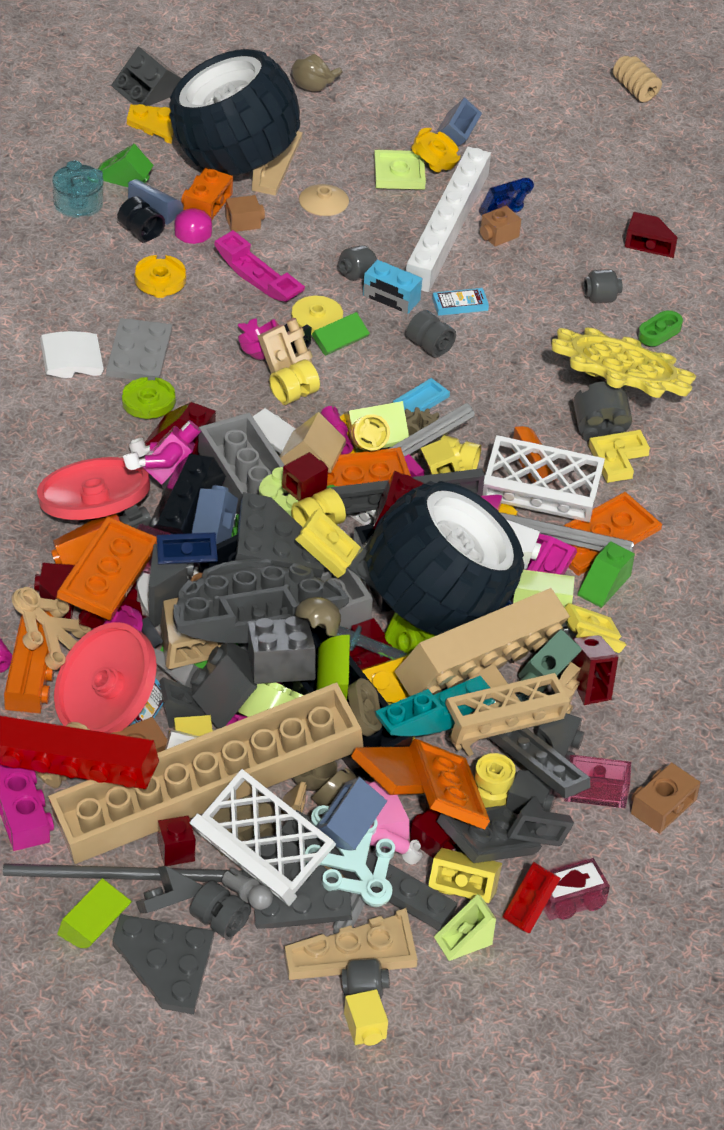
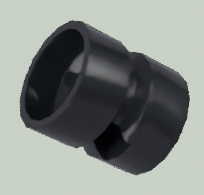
(141, 219)

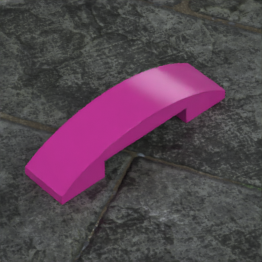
(238, 256)

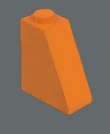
(73, 544)

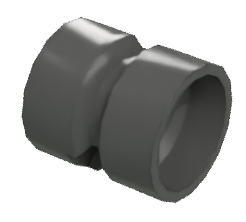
(431, 333)
(216, 907)

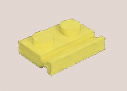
(328, 543)
(589, 623)

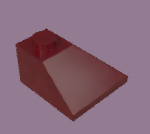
(179, 417)

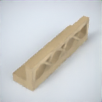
(270, 176)
(512, 714)

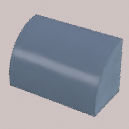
(460, 121)
(160, 201)
(351, 814)

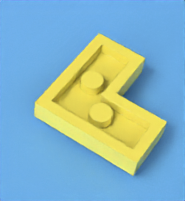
(616, 451)

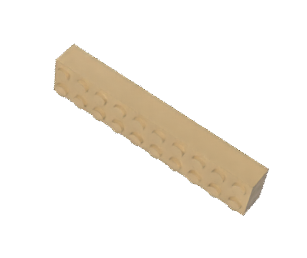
(194, 773)

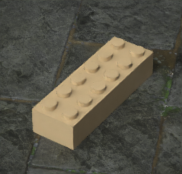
(481, 642)

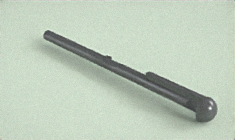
(109, 872)

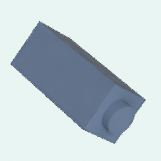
(215, 512)

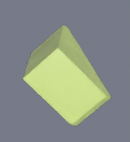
(467, 930)

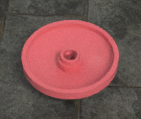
(92, 489)
(106, 678)

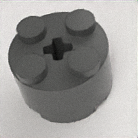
(602, 410)

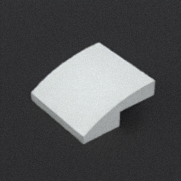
(71, 353)

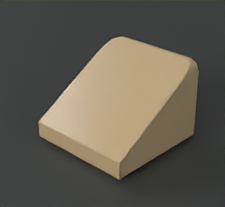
(296, 797)

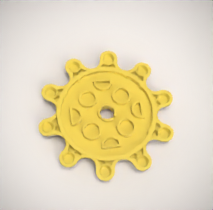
(623, 362)

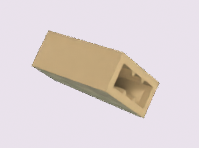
(178, 647)

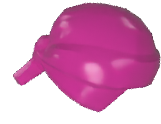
(249, 339)

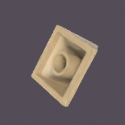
(315, 436)

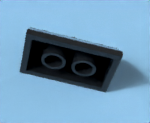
(180, 499)

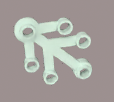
(356, 862)

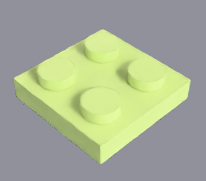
(399, 170)

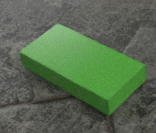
(340, 333)

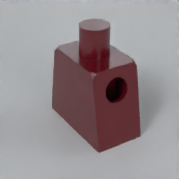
(597, 671)

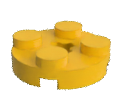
(436, 149)
(160, 285)

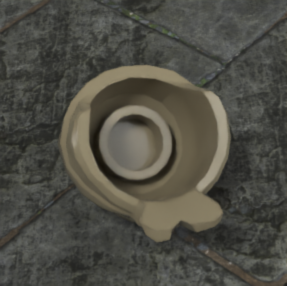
(313, 73)

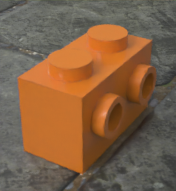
(208, 192)

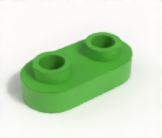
(656, 331)

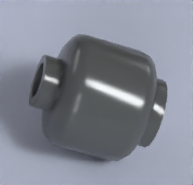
(356, 261)
(602, 286)
(365, 976)

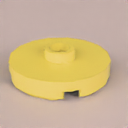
(316, 311)

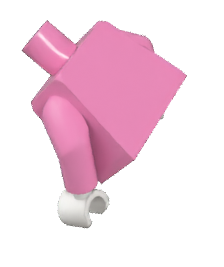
(394, 825)

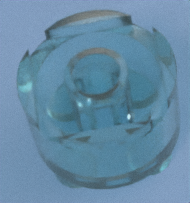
(78, 190)

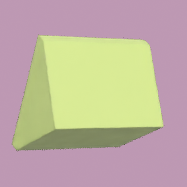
(392, 413)
(535, 582)

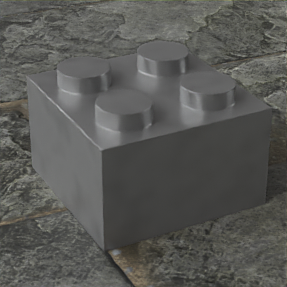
(281, 650)

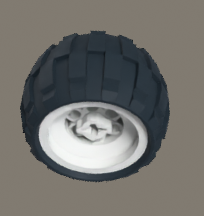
(235, 112)
(444, 557)

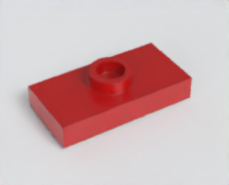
(531, 897)

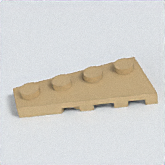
(384, 939)

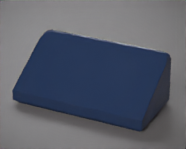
(186, 548)

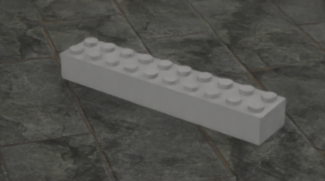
(246, 460)

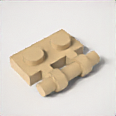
(278, 347)

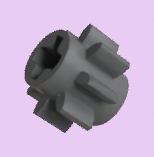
(134, 516)

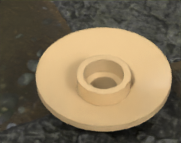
(324, 200)

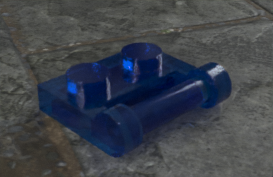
(503, 195)

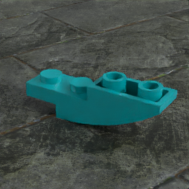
(427, 712)

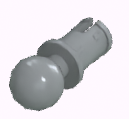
(249, 889)

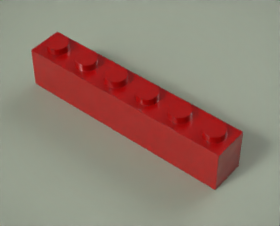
(77, 752)

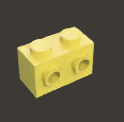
(442, 457)
(458, 875)

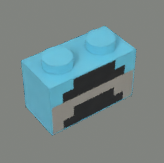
(392, 286)

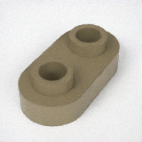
(364, 703)

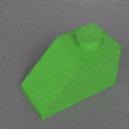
(126, 166)
(607, 574)

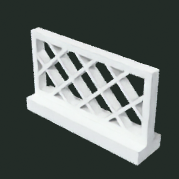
(538, 495)
(246, 858)

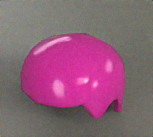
(193, 226)

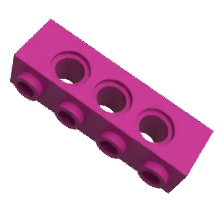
(23, 808)

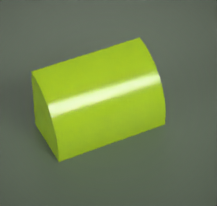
(334, 663)
(93, 915)

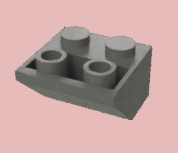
(145, 79)

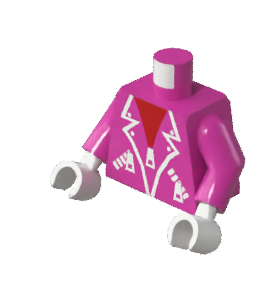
(165, 454)

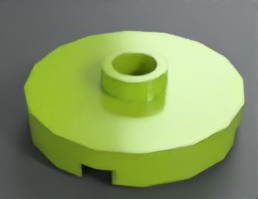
(148, 398)

